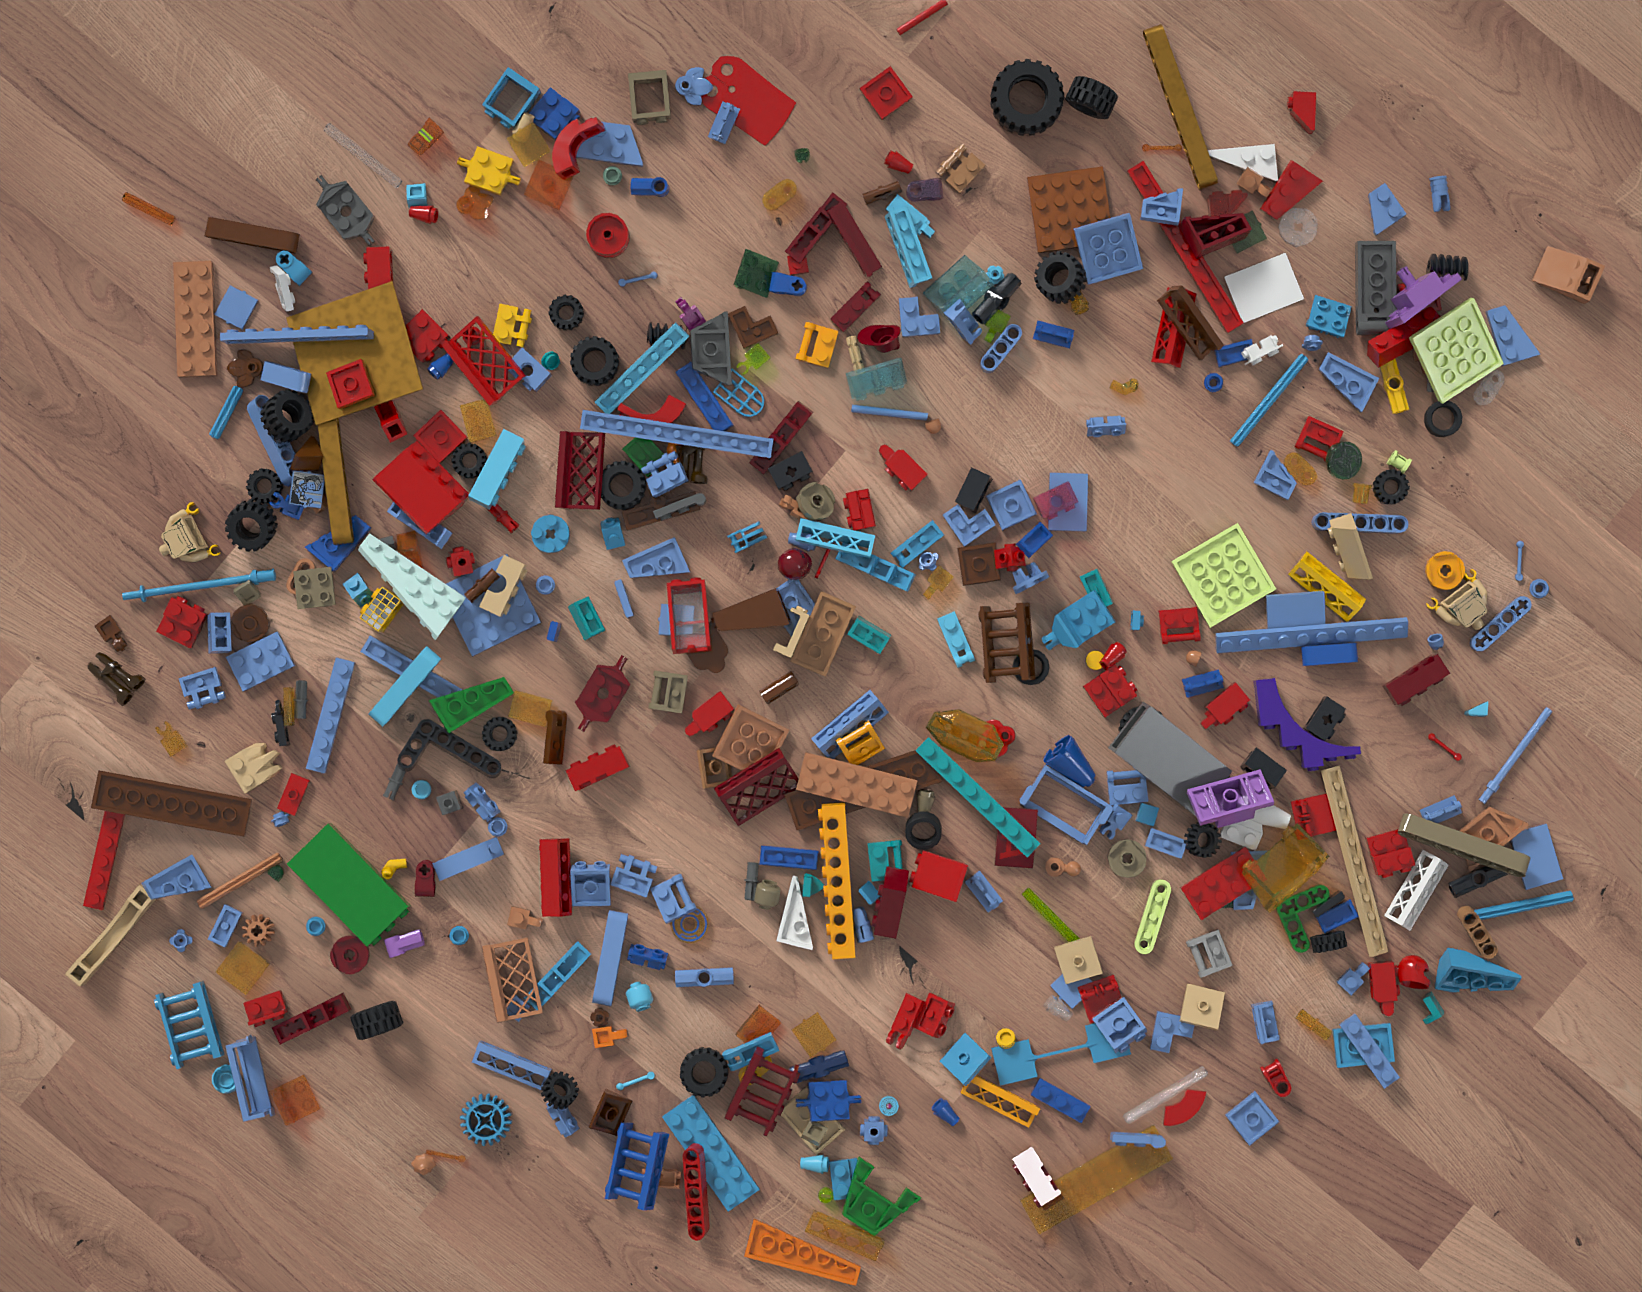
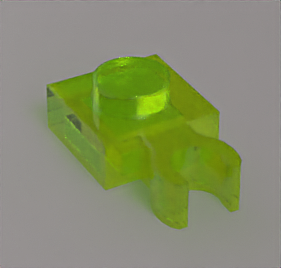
(755, 357)

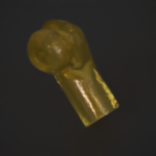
(1126, 388)

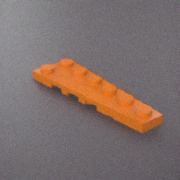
(788, 1251)

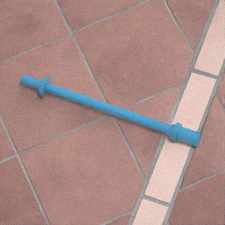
(255, 577)

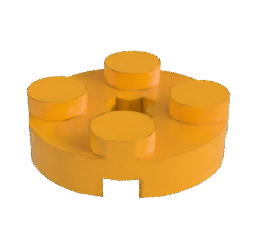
(1436, 578)

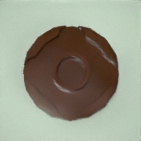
(249, 623)

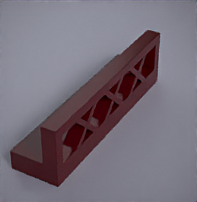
(854, 239)

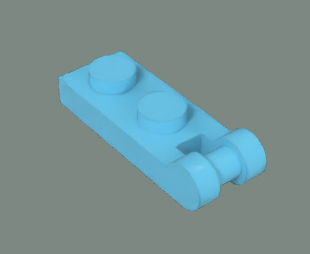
(955, 638)

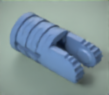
(1440, 193)
(862, 925)

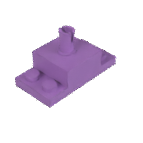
(1418, 294)
(1230, 799)

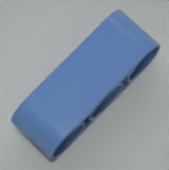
(1003, 339)
(286, 376)

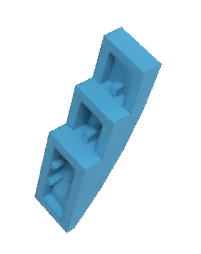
(878, 568)
(560, 973)

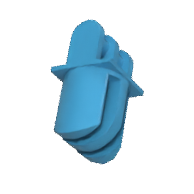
(735, 542)

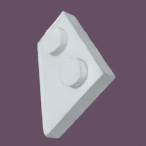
(282, 282)

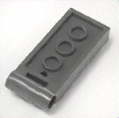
(1374, 285)

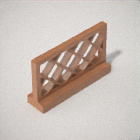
(495, 980)

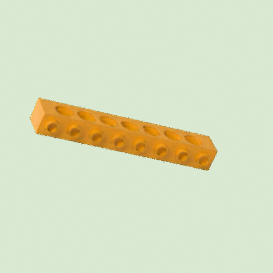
(847, 948)

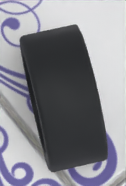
(1457, 419)
(1045, 668)
(923, 844)

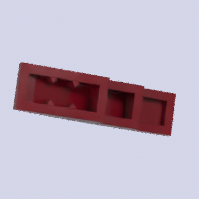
(813, 230)
(783, 435)
(311, 1018)

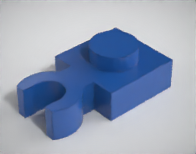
(290, 510)

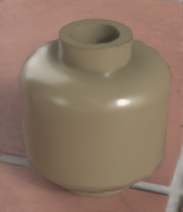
(767, 894)

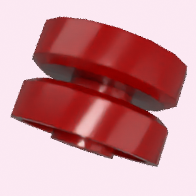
(610, 224)

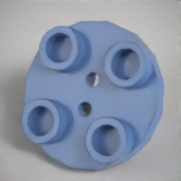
(1029, 580)

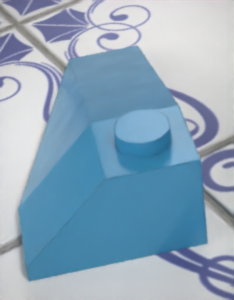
(1467, 971)

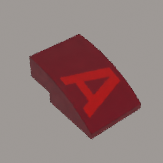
(1007, 853)

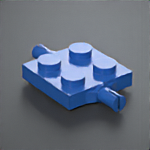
(828, 1101)

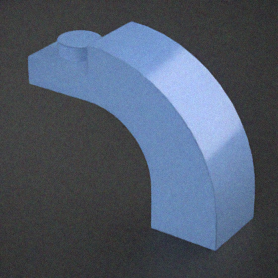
(437, 536)
(468, 858)

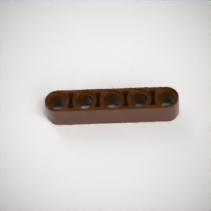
(251, 235)

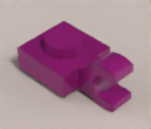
(691, 315)

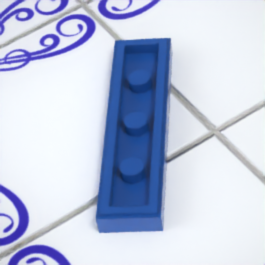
(704, 398)

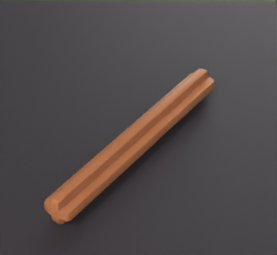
(239, 880)

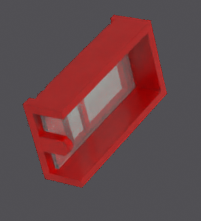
(688, 616)

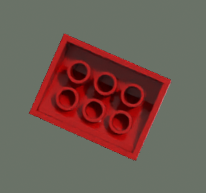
(421, 487)

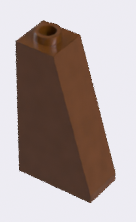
(756, 612)

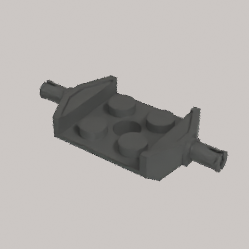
(334, 199)

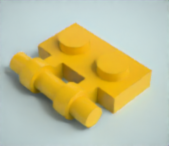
(506, 322)

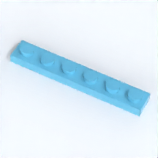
(641, 368)

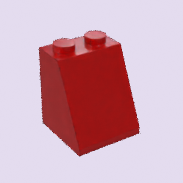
(938, 875)

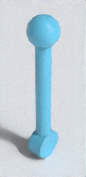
(650, 1075)

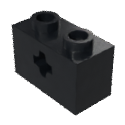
(780, 470)
(1315, 723)

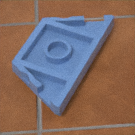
(612, 146)

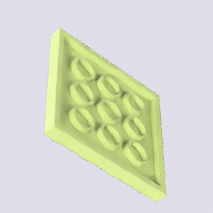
(1456, 350)
(1223, 575)

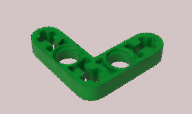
(1293, 916)

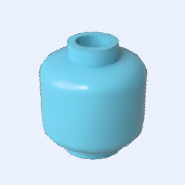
(639, 996)

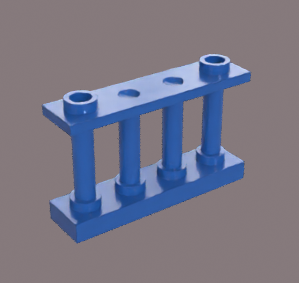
(653, 1161)

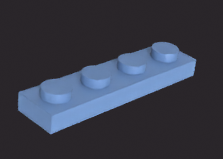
(1369, 1051)

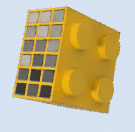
(381, 609)

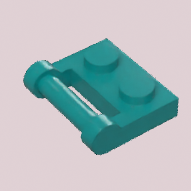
(879, 858)

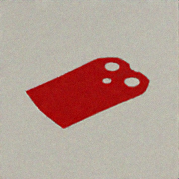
(760, 103)

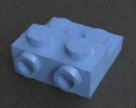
(590, 884)
(1120, 1025)

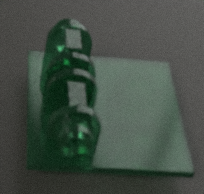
(755, 273)

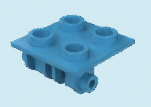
(1328, 316)

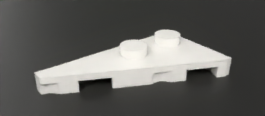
(1258, 158)
(794, 924)

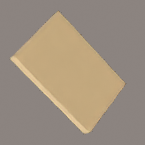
(799, 1118)

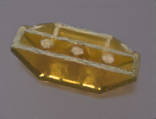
(965, 735)

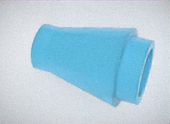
(815, 1163)

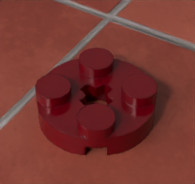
(341, 948)

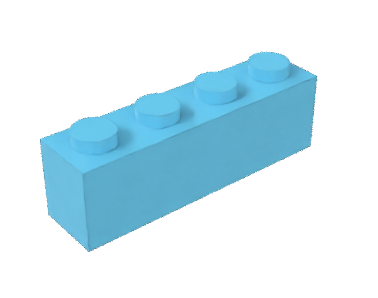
(496, 469)

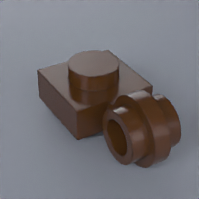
(108, 630)

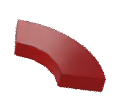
(1185, 1108)

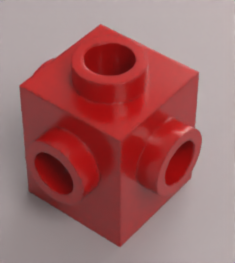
(1013, 557)
(463, 567)

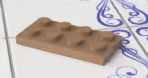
(823, 633)

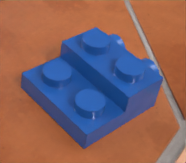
(554, 113)

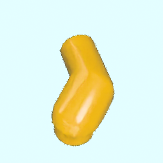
(391, 866)

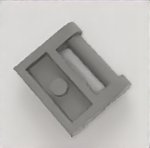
(1215, 951)

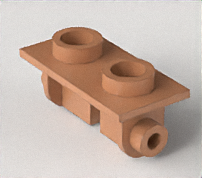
(669, 1179)

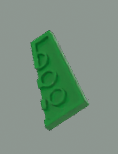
(466, 704)

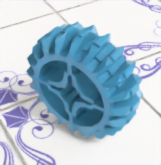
(479, 1113)

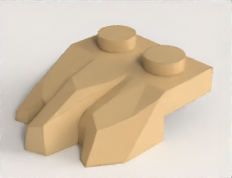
(253, 766)

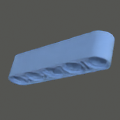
(274, 450)
(1369, 522)
(610, 958)

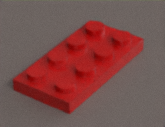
(1218, 884)

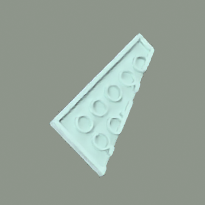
(416, 588)

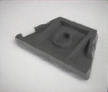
(712, 349)

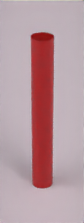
(922, 16)

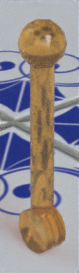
(1146, 147)
(461, 1158)

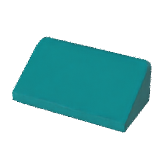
(586, 618)

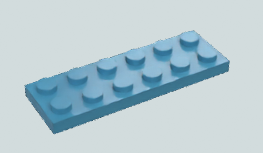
(723, 1168)

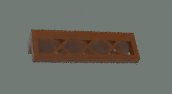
(1194, 317)

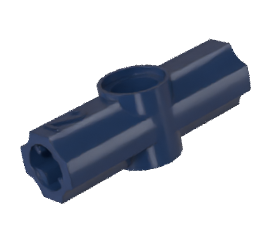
(821, 1065)

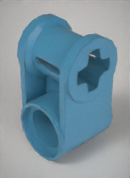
(295, 269)

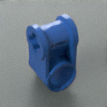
(783, 284)

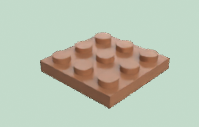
(748, 739)

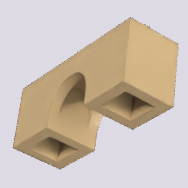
(499, 602)

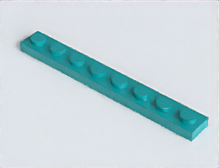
(977, 797)

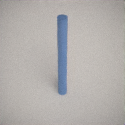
(889, 412)

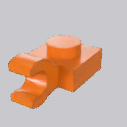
(605, 1036)

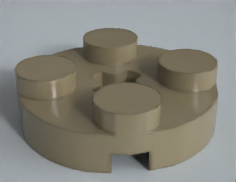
(806, 503)
(1116, 858)

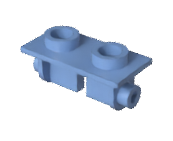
(723, 122)
(1115, 426)
(476, 795)
(1442, 810)
(984, 891)
(567, 1124)

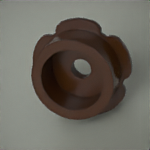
(599, 1012)

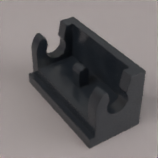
(973, 490)
(1270, 769)

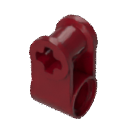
(425, 883)

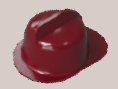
(882, 337)

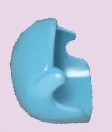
(223, 1079)

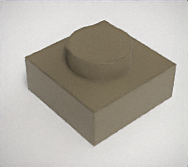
(247, 592)
(814, 1133)

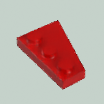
(1289, 190)

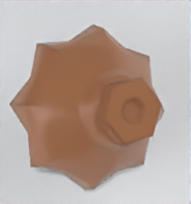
(423, 1164)

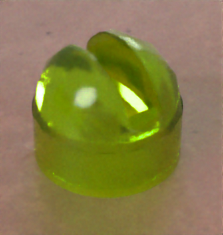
(826, 1191)

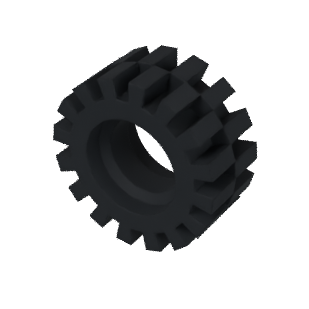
(570, 323)
(461, 452)
(253, 482)
(1402, 483)
(488, 730)
(1212, 840)
(1328, 941)
(556, 1099)

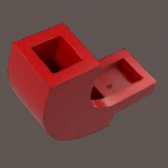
(568, 143)
(669, 412)
(391, 420)

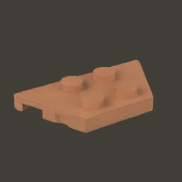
(1493, 827)

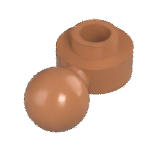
(1072, 868)

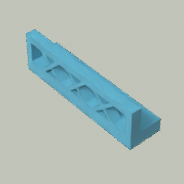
(908, 246)
(836, 534)

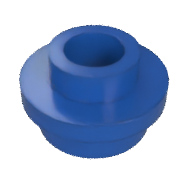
(1213, 376)

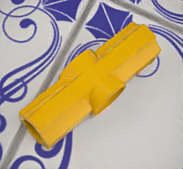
(1395, 396)

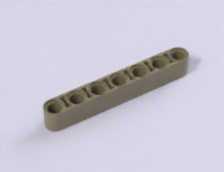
(1464, 845)

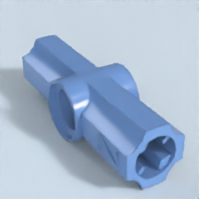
(690, 978)

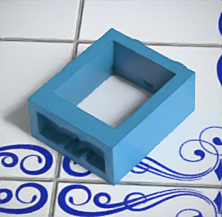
(511, 75)

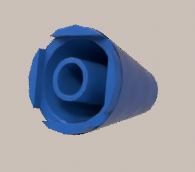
(1070, 762)

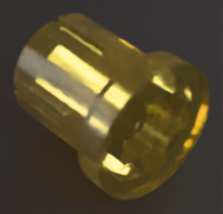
(1361, 493)

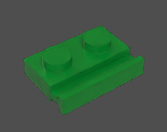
(642, 451)

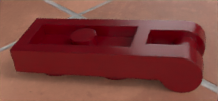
(854, 307)

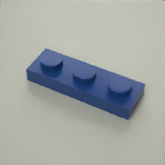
(1060, 1100)

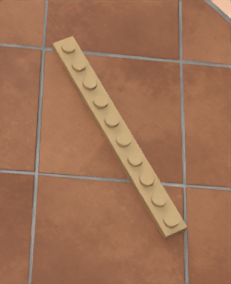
(1354, 861)

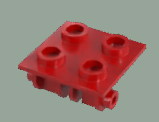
(1314, 814)
(1099, 995)

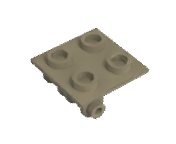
(314, 588)

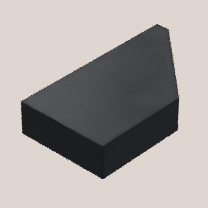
(1329, 903)

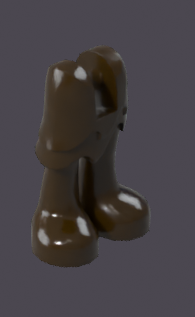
(697, 475)
(113, 667)

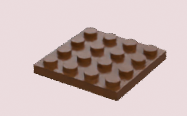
(1064, 203)

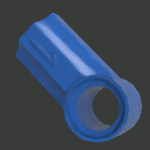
(647, 186)

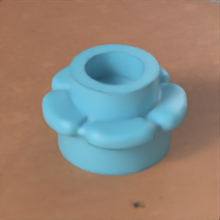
(998, 270)

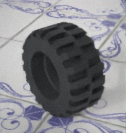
(1031, 72)

